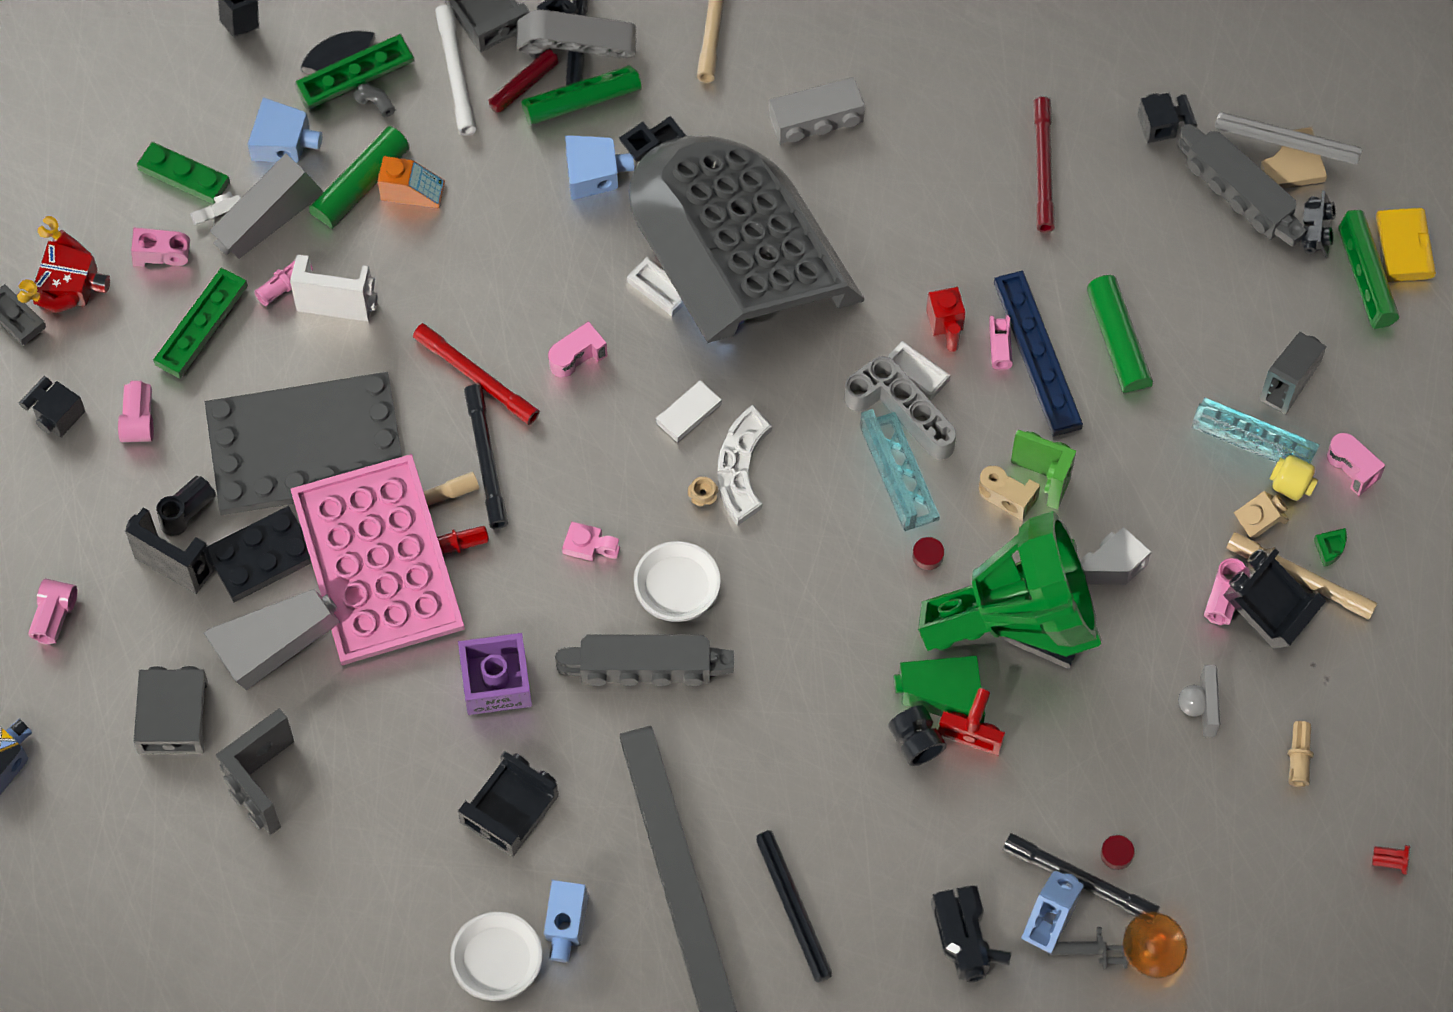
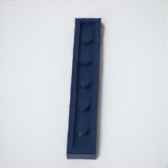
(1038, 353)

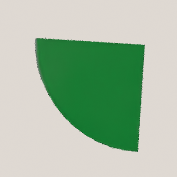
(1331, 545)

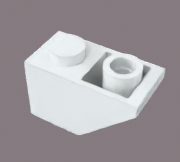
(1117, 560)

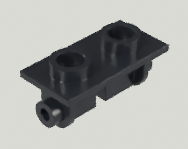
(1319, 213)

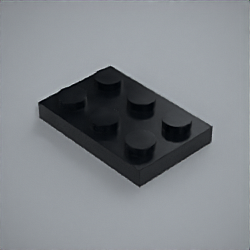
(260, 554)

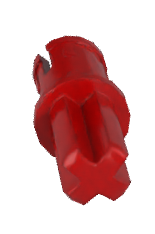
(463, 539)

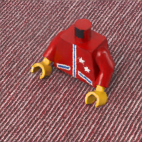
(65, 273)

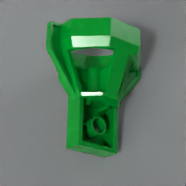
(1033, 601)

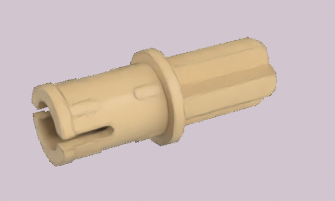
(1300, 754)

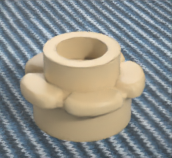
(703, 484)

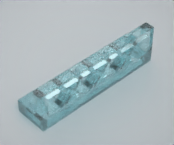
(1251, 433)
(892, 473)

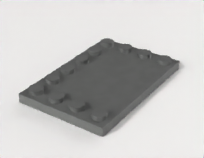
(297, 437)

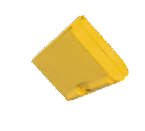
(1405, 244)

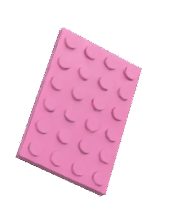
(377, 559)

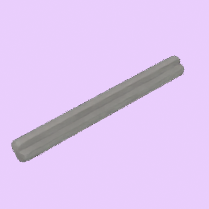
(1288, 138)

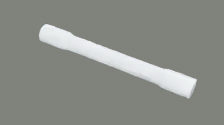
(463, 109)

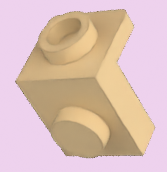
(1261, 514)

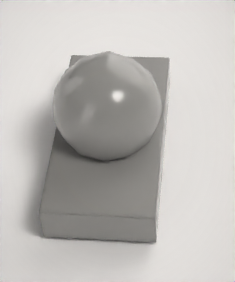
(1203, 700)

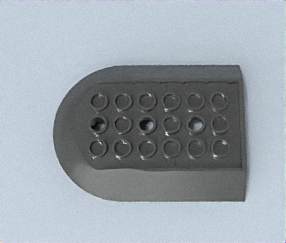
(712, 255)

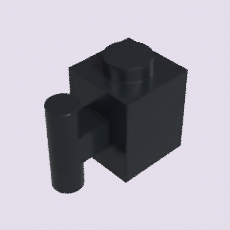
(239, 15)
(1161, 118)
(55, 408)

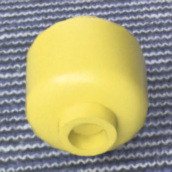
(1293, 477)

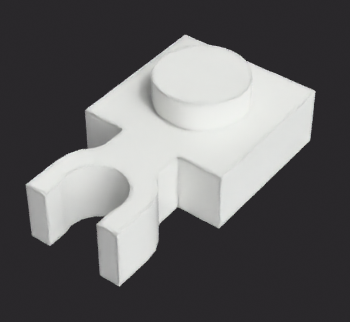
(222, 205)

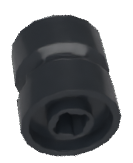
(918, 738)

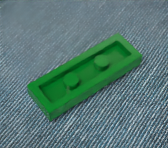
(183, 173)

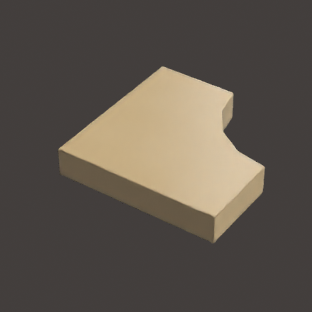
(1295, 167)

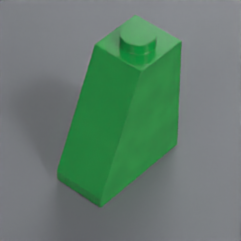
(939, 684)

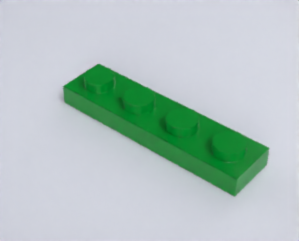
(200, 323)

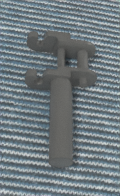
(1092, 948)

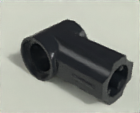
(185, 503)

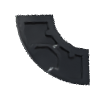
(336, 49)

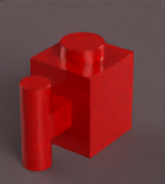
(946, 315)

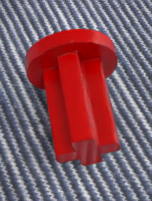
(1392, 858)

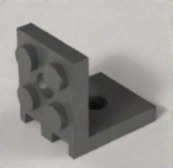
(248, 755)

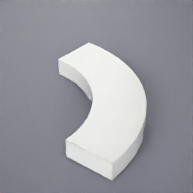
(735, 461)

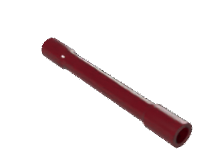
(1045, 204)

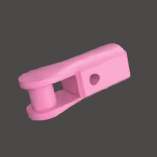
(1000, 343)

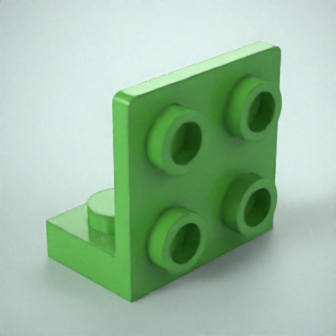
(1046, 458)

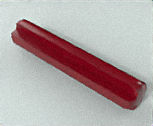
(523, 81)

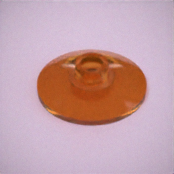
(1165, 936)

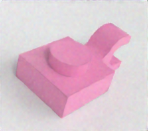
(586, 541)

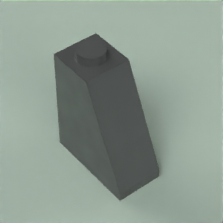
(1292, 372)

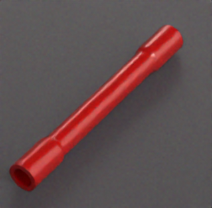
(513, 402)

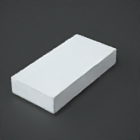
(655, 285)
(920, 370)
(688, 411)

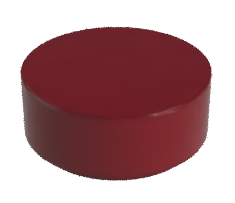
(928, 553)
(1117, 852)

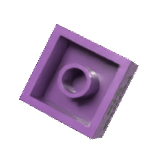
(494, 674)

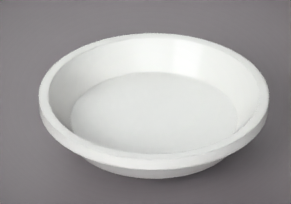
(677, 581)
(496, 956)

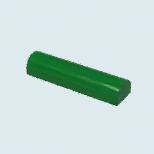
(354, 71)
(581, 94)
(358, 178)
(1368, 270)
(1119, 334)

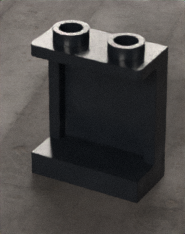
(187, 567)
(1272, 599)
(510, 803)

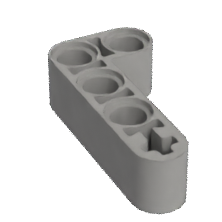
(575, 33)
(907, 409)

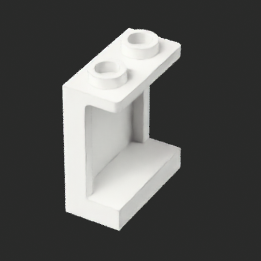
(332, 294)

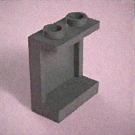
(488, 20)
(170, 711)

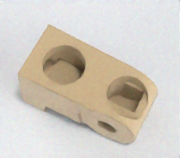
(1007, 492)

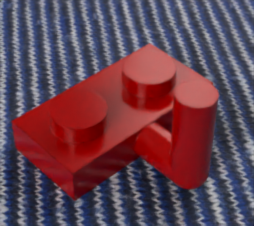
(969, 730)

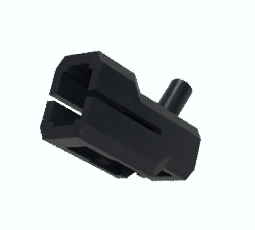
(961, 933)

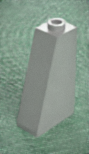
(265, 207)
(271, 636)

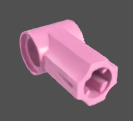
(137, 420)
(54, 602)
(1218, 608)

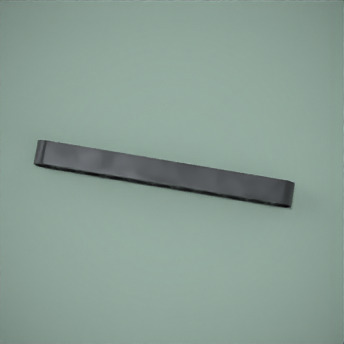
(676, 871)

